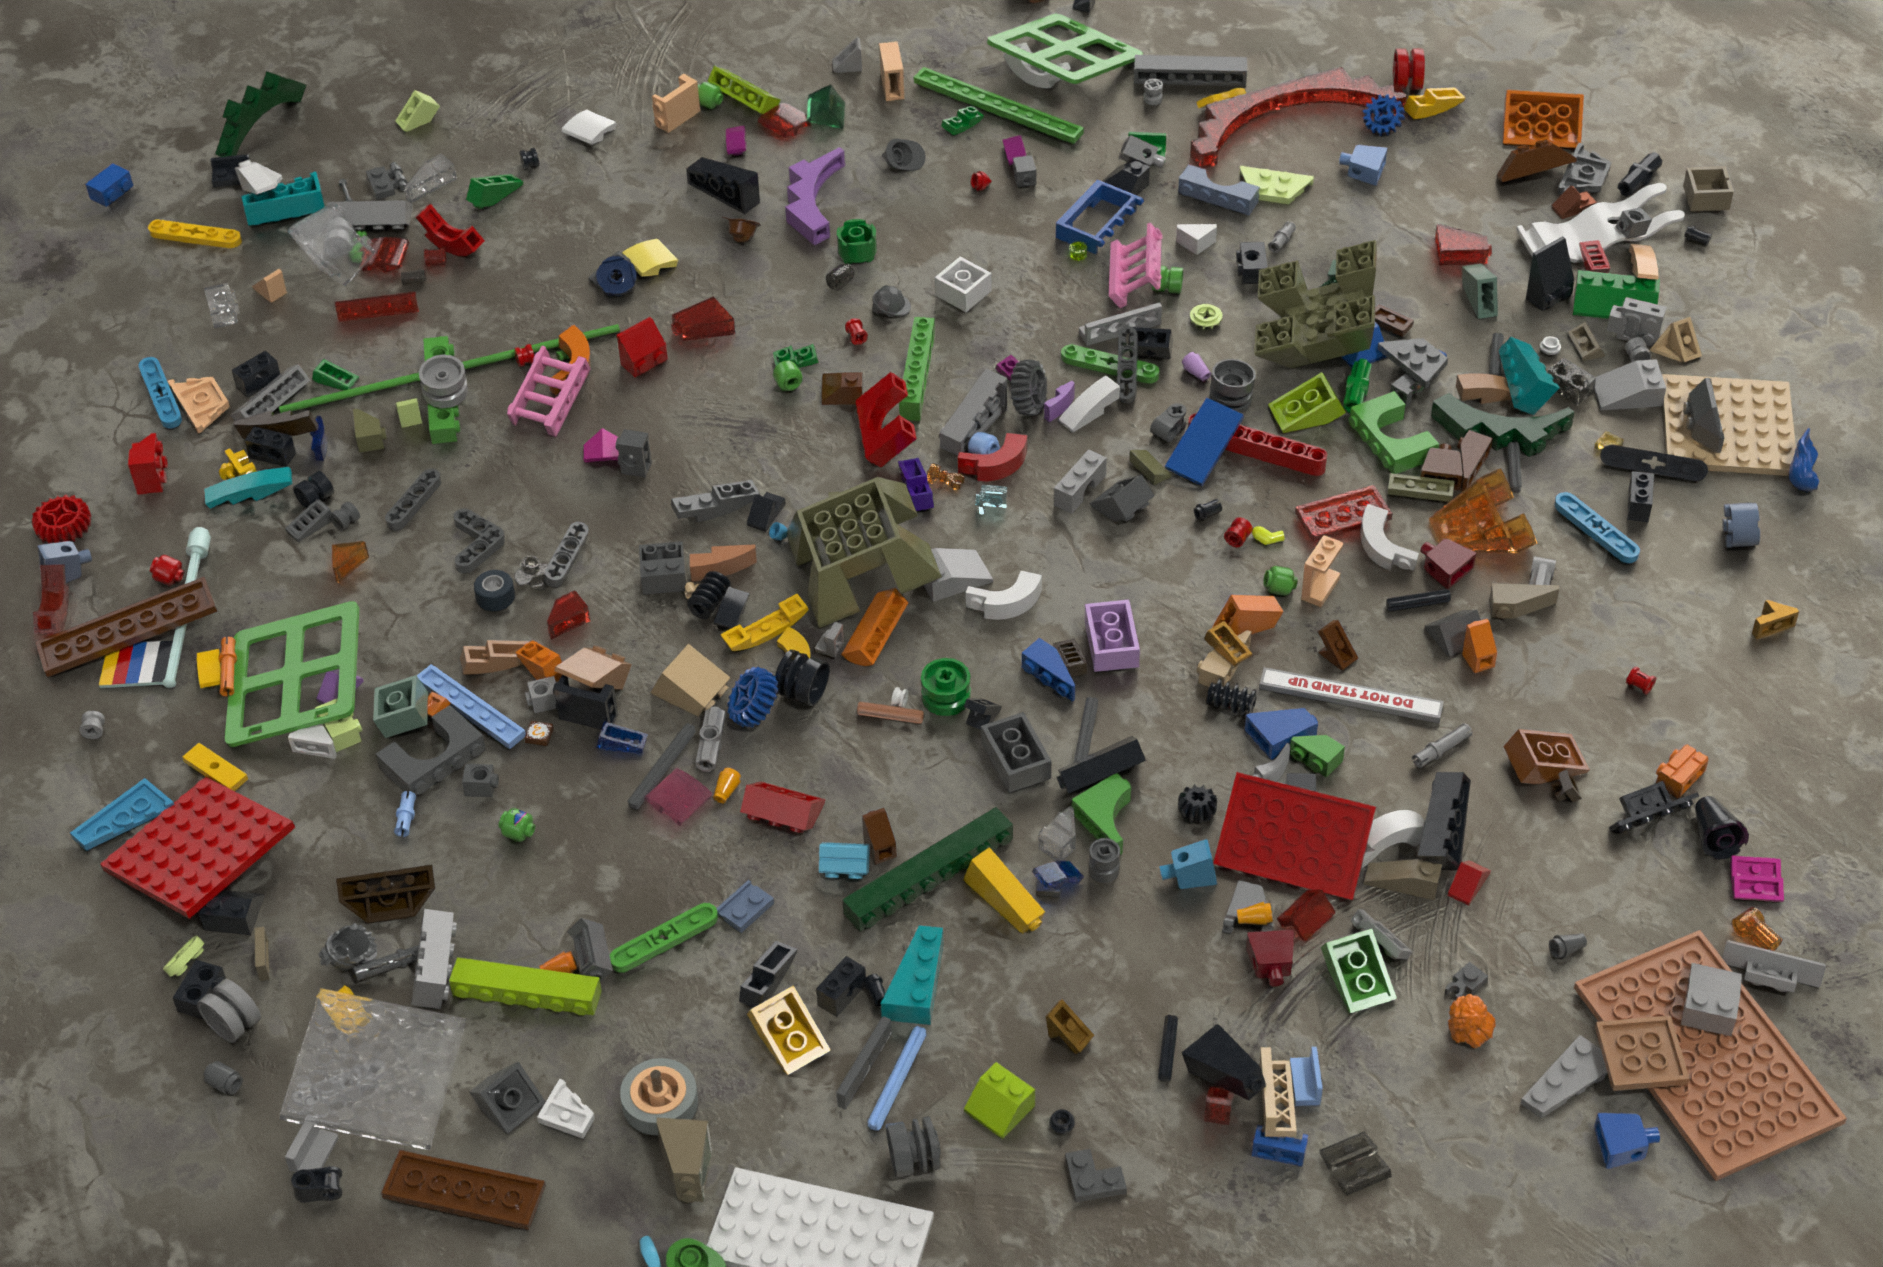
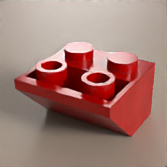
(148, 465)

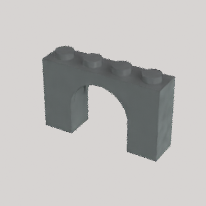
(419, 775)

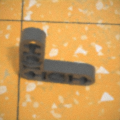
(468, 559)

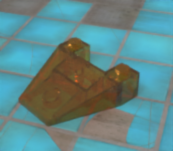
(1475, 522)

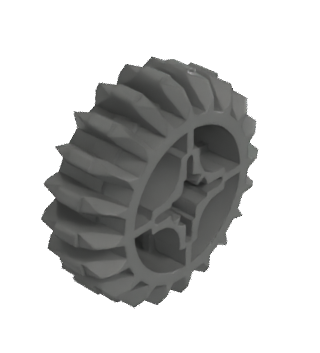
(1028, 387)

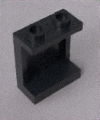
(585, 706)

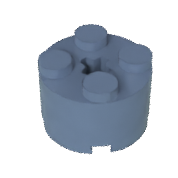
(1741, 524)

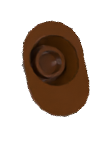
(742, 229)

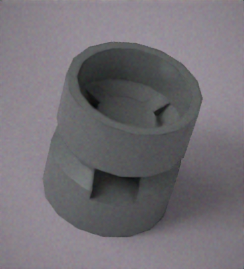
(1104, 860)

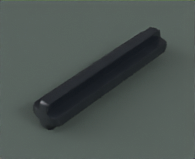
(1418, 600)
(1168, 1048)

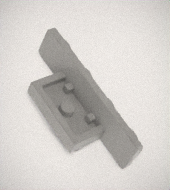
(1772, 967)

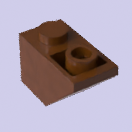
(879, 835)

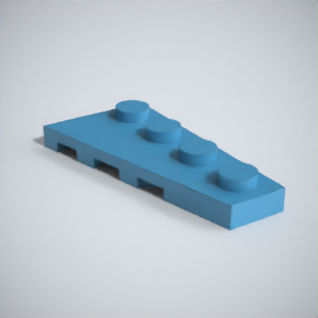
(124, 813)

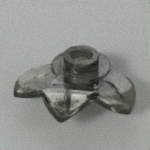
(532, 573)

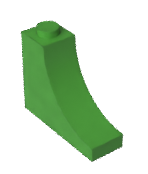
(1100, 805)

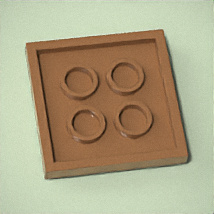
(1642, 1053)

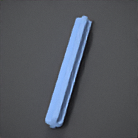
(896, 1078)

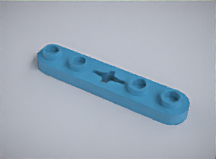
(155, 379)
(1607, 536)

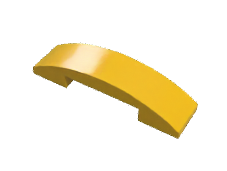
(768, 627)

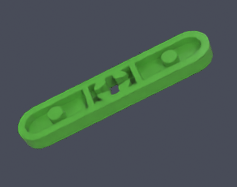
(1100, 361)
(677, 929)

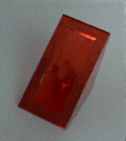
(1219, 1106)

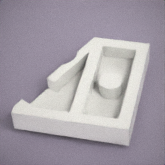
(566, 1112)

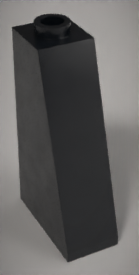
(1101, 764)
(1224, 1063)

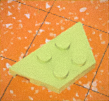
(1276, 185)

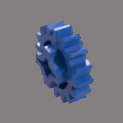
(1382, 107)

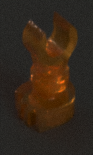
(935, 473)

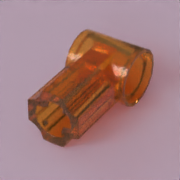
(1752, 924)

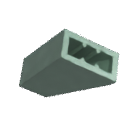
(1481, 290)

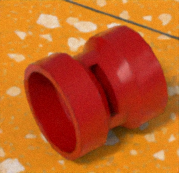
(1238, 532)

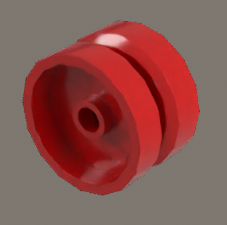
(1409, 68)

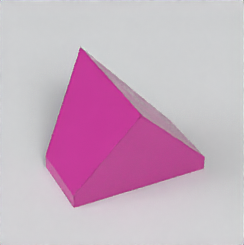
(601, 447)

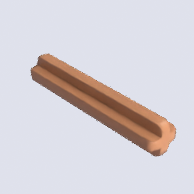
(890, 712)

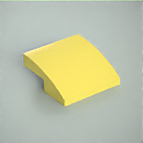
(650, 257)

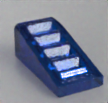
(608, 741)

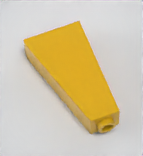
(1003, 891)

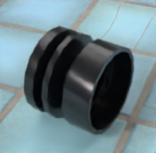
(802, 677)

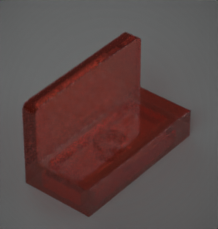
(1308, 913)

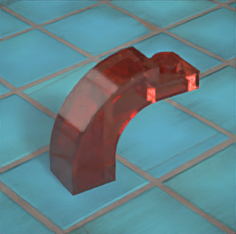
(54, 601)

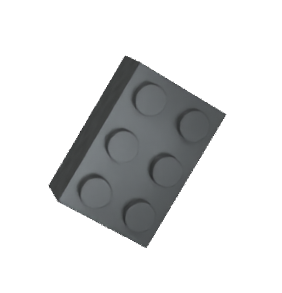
(1016, 752)

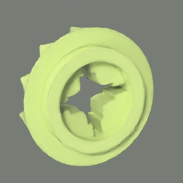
(1199, 312)

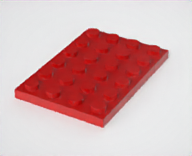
(1294, 835)

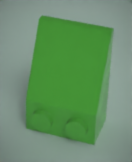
(1358, 971)

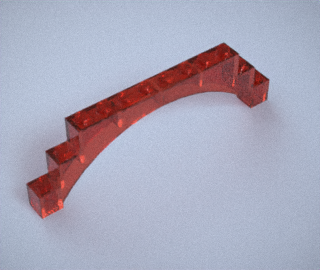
(1229, 115)

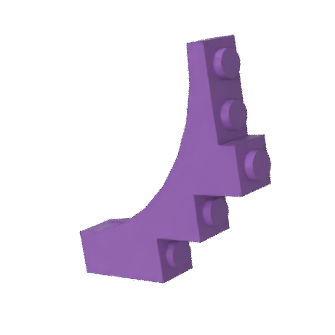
(806, 182)

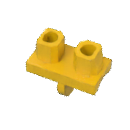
(234, 465)

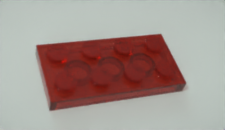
(1339, 513)

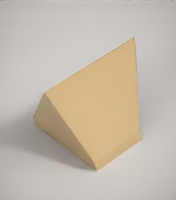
(1678, 342)

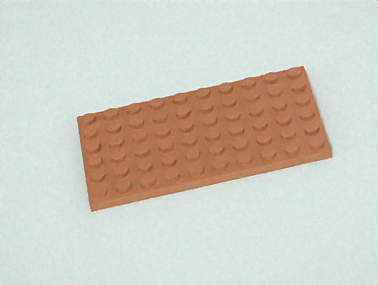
(1744, 1089)

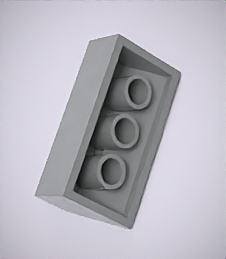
(377, 213)

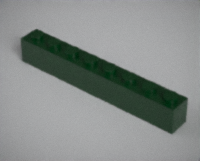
(926, 869)

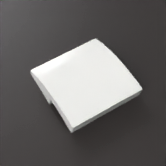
(588, 126)

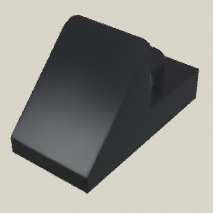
(765, 510)
(981, 712)

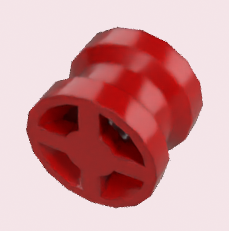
(524, 355)

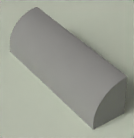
(274, 393)

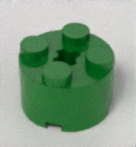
(856, 241)

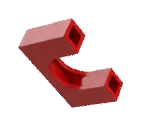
(872, 408)

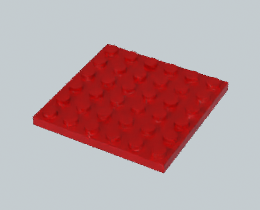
(197, 846)

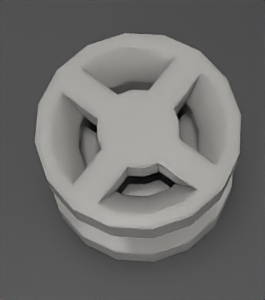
(92, 724)

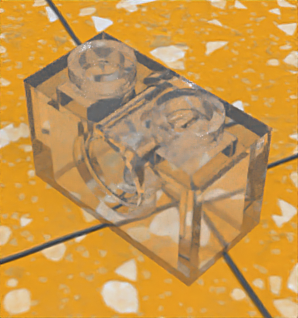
(221, 305)

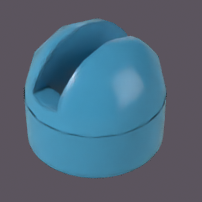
(778, 531)

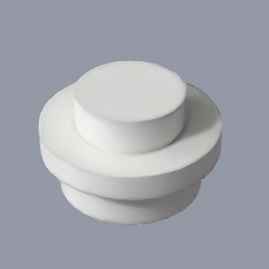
(1550, 345)

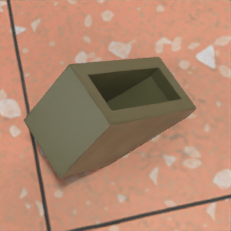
(368, 432)

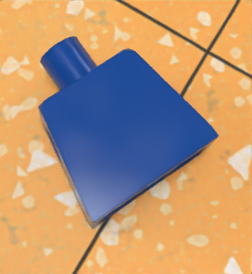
(1623, 1138)

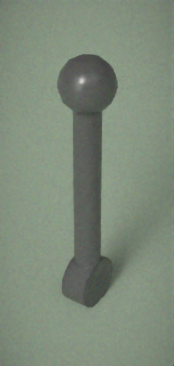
(342, 182)

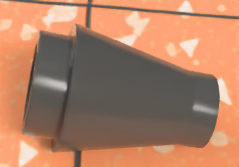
(1565, 945)

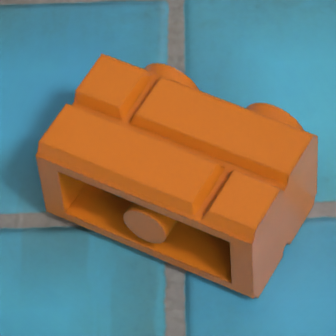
(1682, 770)

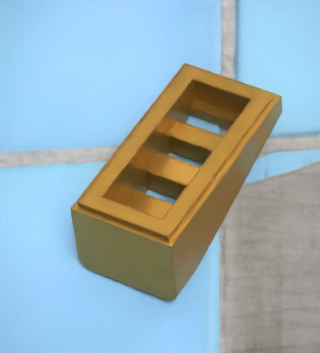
(1227, 633)

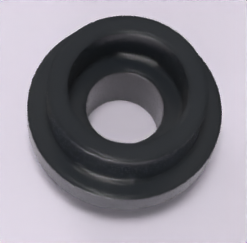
(1062, 1116)

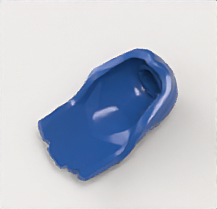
(1801, 466)

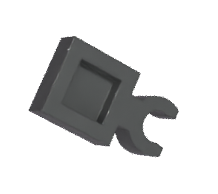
(1468, 980)

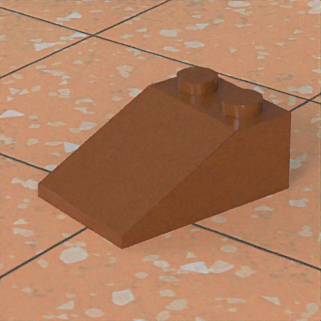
(1542, 755)

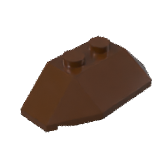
(1533, 159)

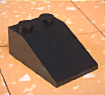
(1550, 275)

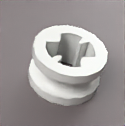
(899, 697)

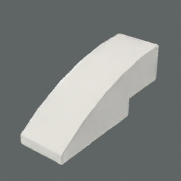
(1090, 404)

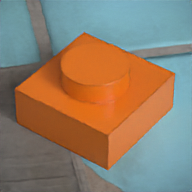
(436, 704)

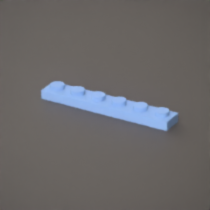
(472, 707)

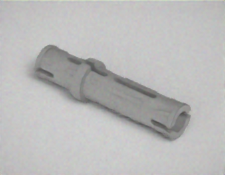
(1435, 749)

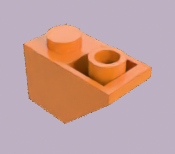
(1479, 646)
(539, 660)

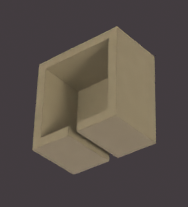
(1708, 188)

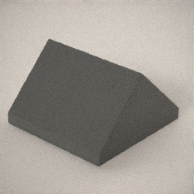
(1451, 630)

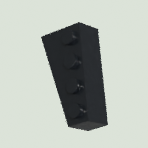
(1446, 820)

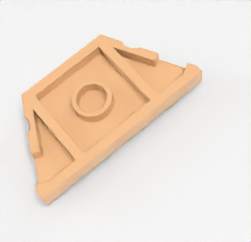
(200, 400)

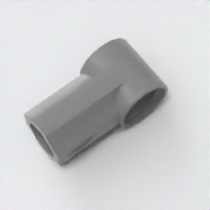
(1542, 571)

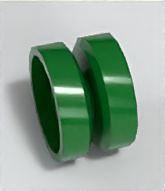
(945, 686)

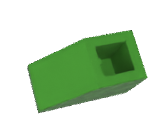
(1318, 752)

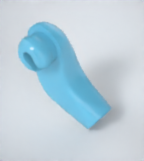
(649, 1252)

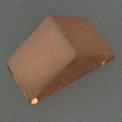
(347, 558)

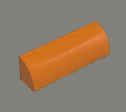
(875, 627)

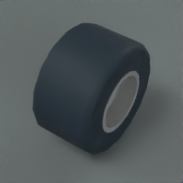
(494, 590)

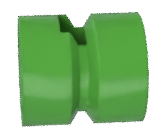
(1170, 280)

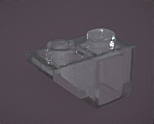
(1059, 836)

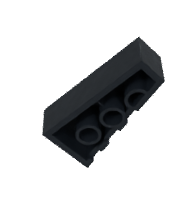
(725, 183)

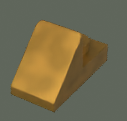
(1774, 619)
(1065, 1023)

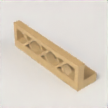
(1271, 1098)

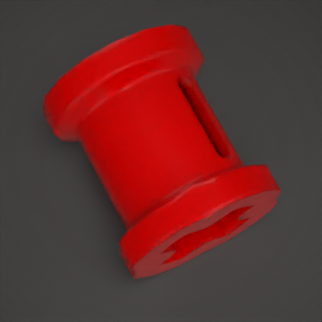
(857, 333)
(1641, 680)

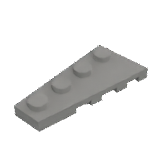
(1568, 1076)

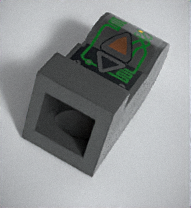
(1406, 387)

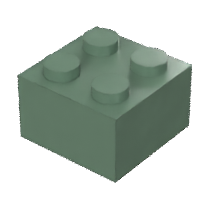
(400, 706)

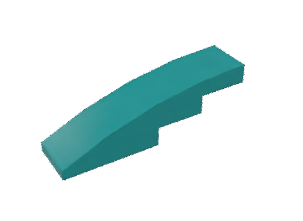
(253, 485)

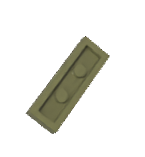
(1420, 487)

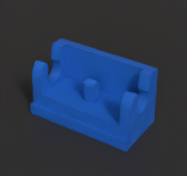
(1279, 1149)

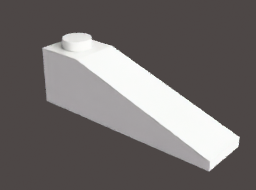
(256, 177)

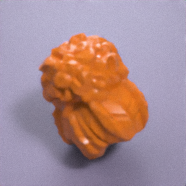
(1470, 1021)

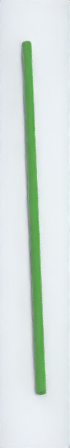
(415, 377)

